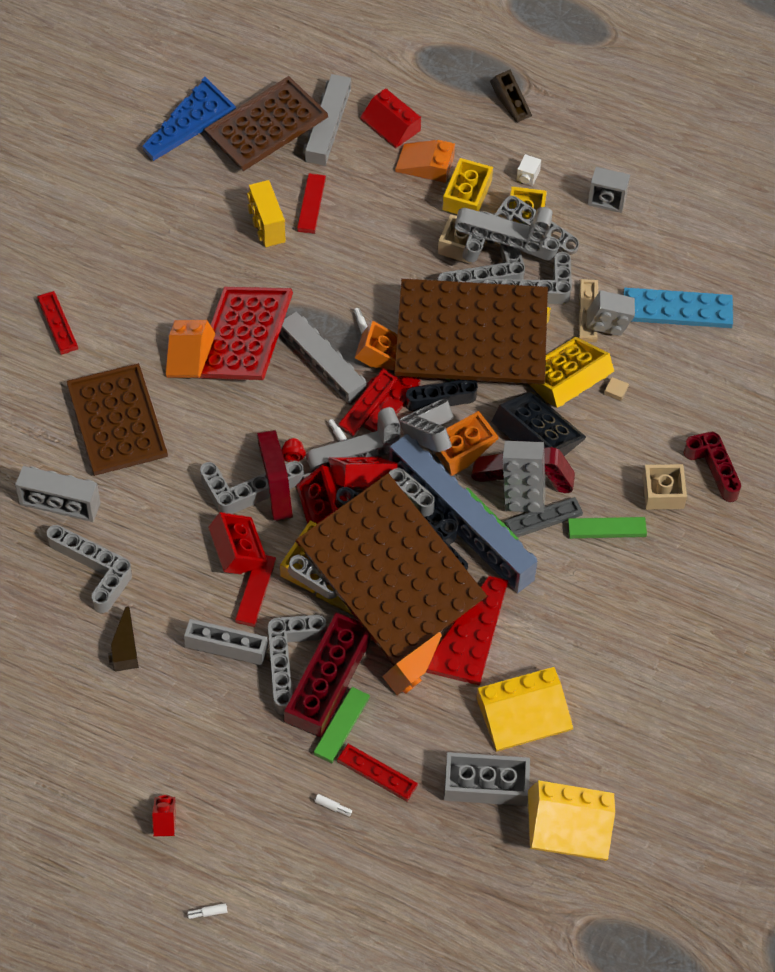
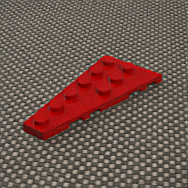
(468, 642)

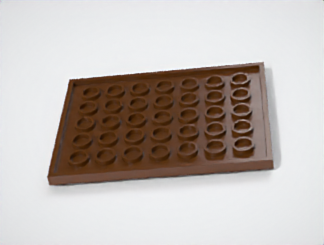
(472, 331)
(391, 569)

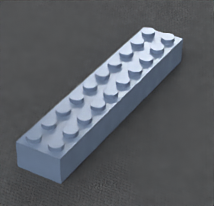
(474, 523)

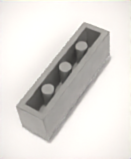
(226, 642)

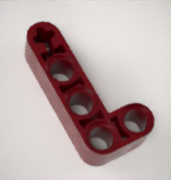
(728, 484)

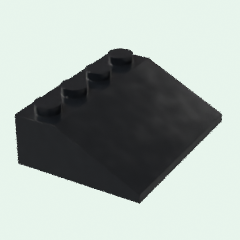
(533, 420)

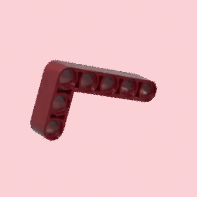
(556, 468)
(276, 474)

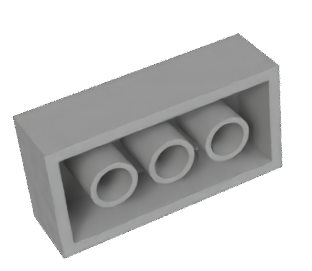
(524, 476)
(58, 493)
(487, 779)

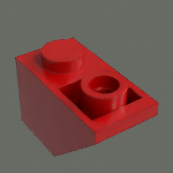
(164, 816)

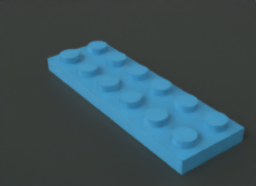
(682, 307)

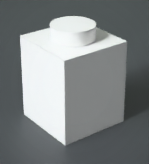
(528, 170)

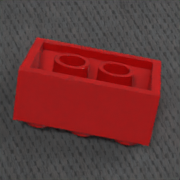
(391, 118)
(359, 471)
(318, 494)
(237, 543)

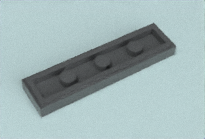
(552, 515)

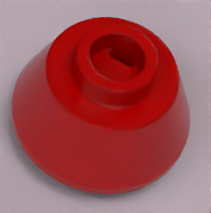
(293, 450)

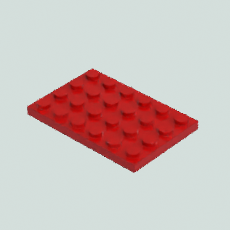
(246, 332)

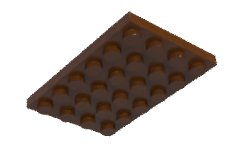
(266, 123)
(117, 419)

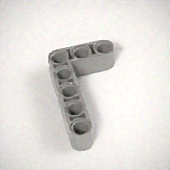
(517, 213)
(506, 231)
(474, 246)
(511, 268)
(558, 289)
(426, 425)
(368, 445)
(247, 488)
(421, 494)
(94, 561)
(303, 576)
(281, 656)

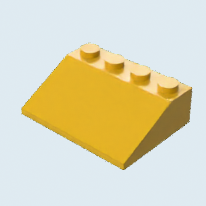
(573, 370)
(524, 709)
(570, 820)

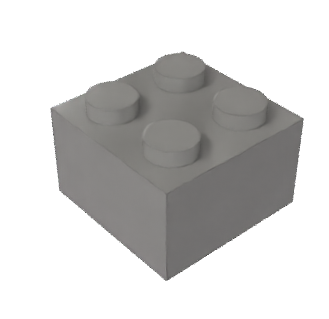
(608, 189)
(610, 313)

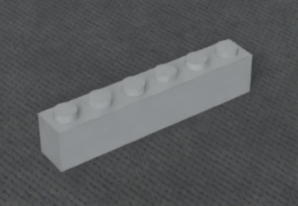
(323, 134)
(323, 357)

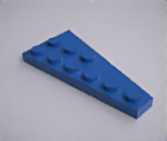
(189, 119)

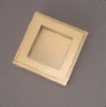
(616, 389)

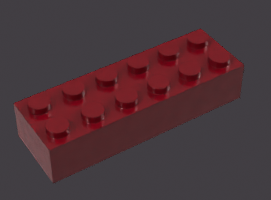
(327, 675)

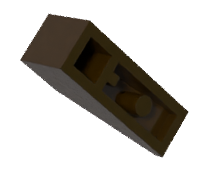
(510, 95)
(123, 645)

